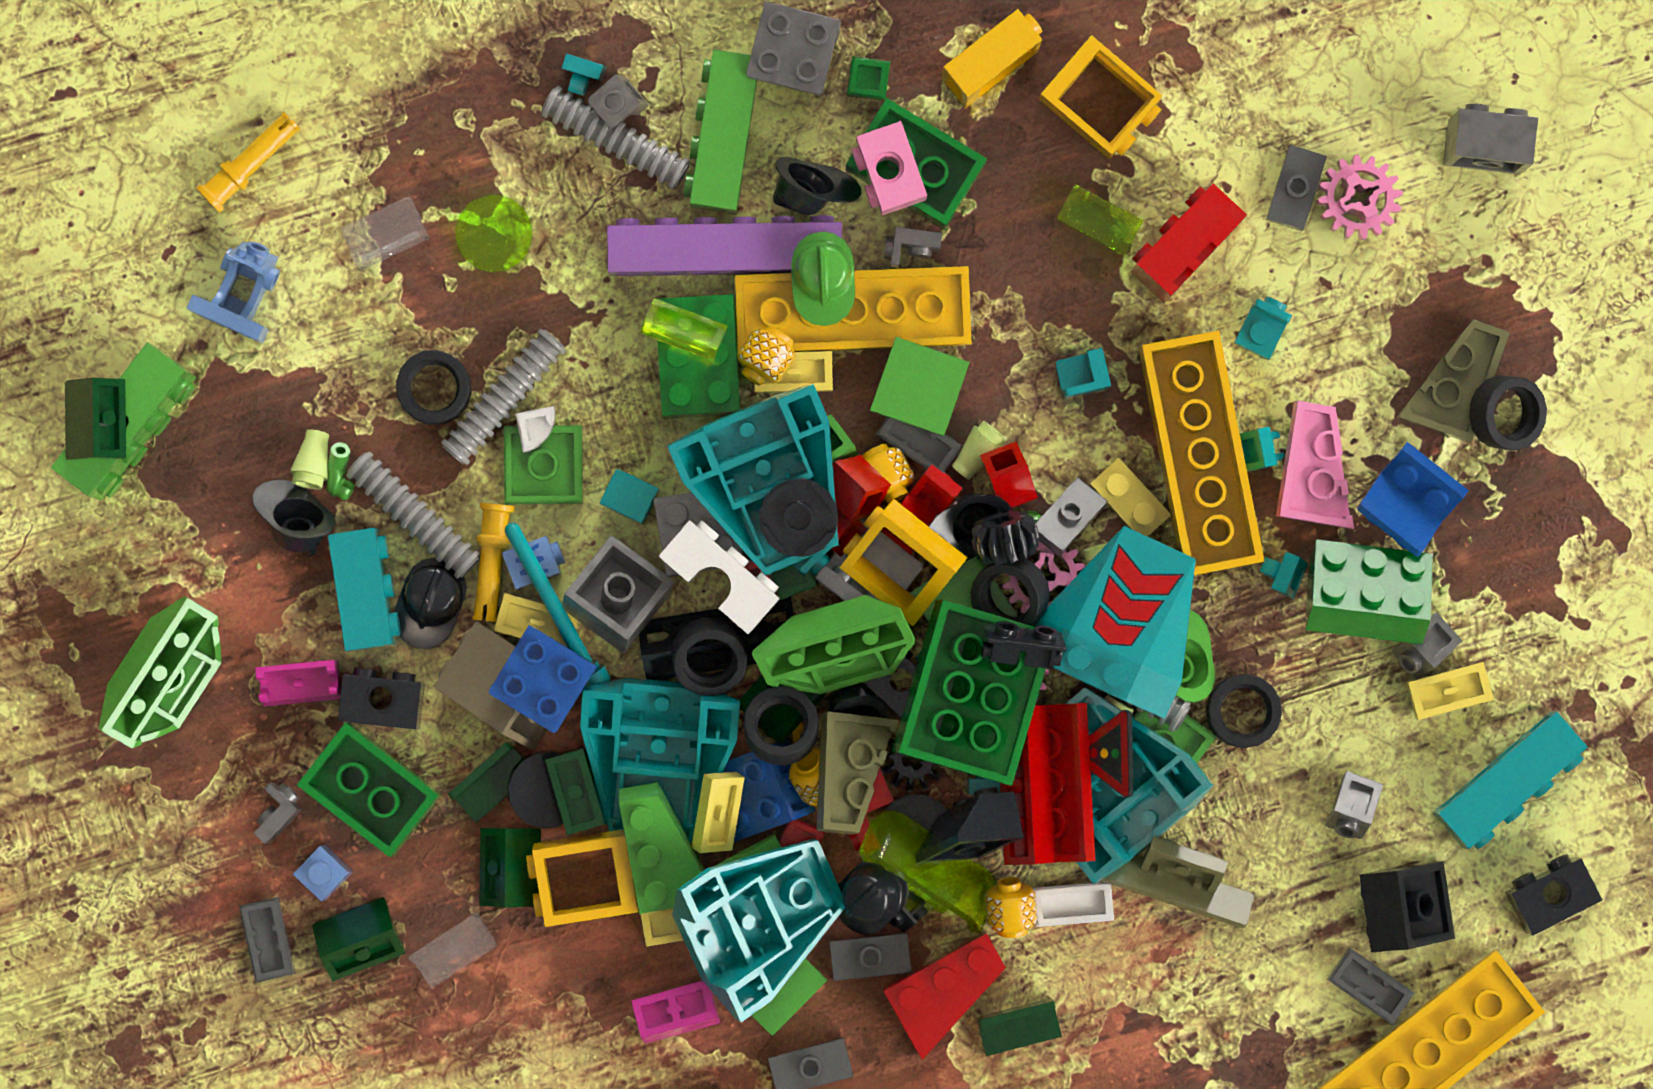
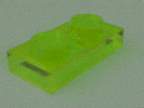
(1099, 220)
(683, 329)

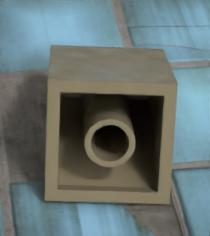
(470, 677)

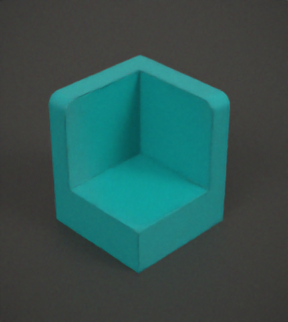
(1083, 374)
(629, 496)

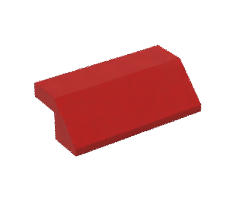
(1054, 789)

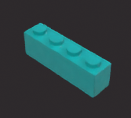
(1511, 780)

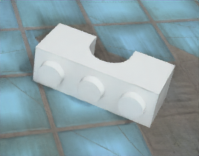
(749, 595)

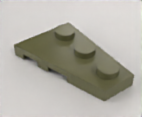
(1446, 393)
(848, 765)

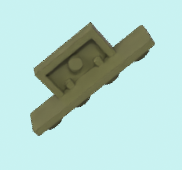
(1184, 880)

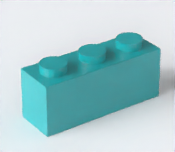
(363, 589)

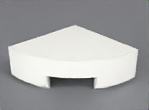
(535, 427)

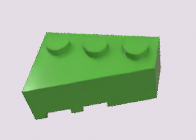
(656, 847)

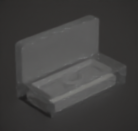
(385, 233)
(453, 950)

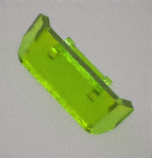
(946, 885)

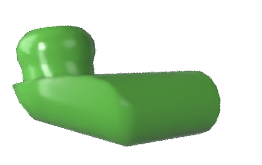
(337, 471)

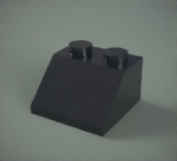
(973, 828)
(1407, 907)

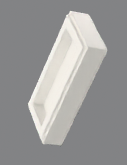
(1074, 904)

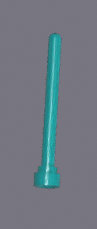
(552, 601)

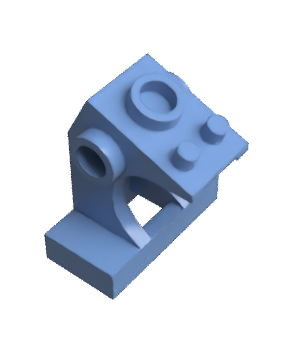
(255, 263)

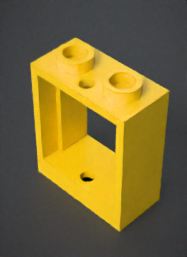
(1092, 50)
(992, 57)
(918, 537)
(543, 900)

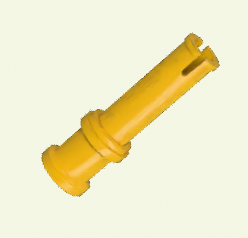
(235, 173)
(492, 543)

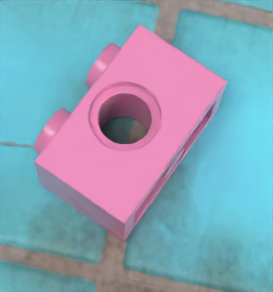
(892, 145)

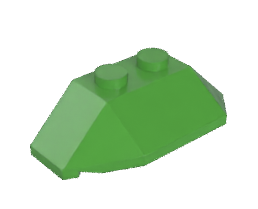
(836, 646)
(162, 674)

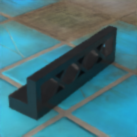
(705, 654)

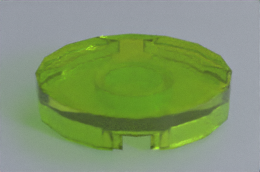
(494, 233)

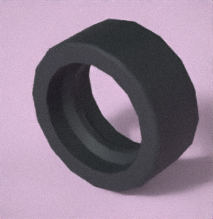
(405, 378)
(1532, 418)
(1028, 574)
(706, 683)
(787, 697)
(1273, 708)

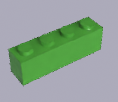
(723, 134)

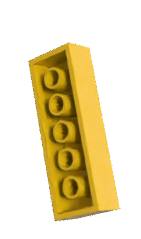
(1201, 452)

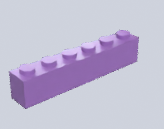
(709, 246)

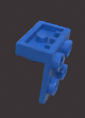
(1411, 499)
(542, 679)
(766, 796)

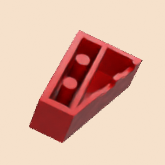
(1187, 241)
(943, 990)

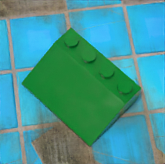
(962, 705)

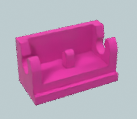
(299, 682)
(675, 1012)

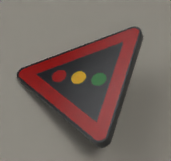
(1113, 753)

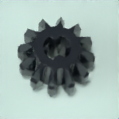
(1005, 537)
(908, 771)

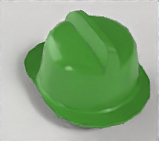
(823, 278)
(1198, 663)

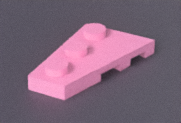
(1313, 470)

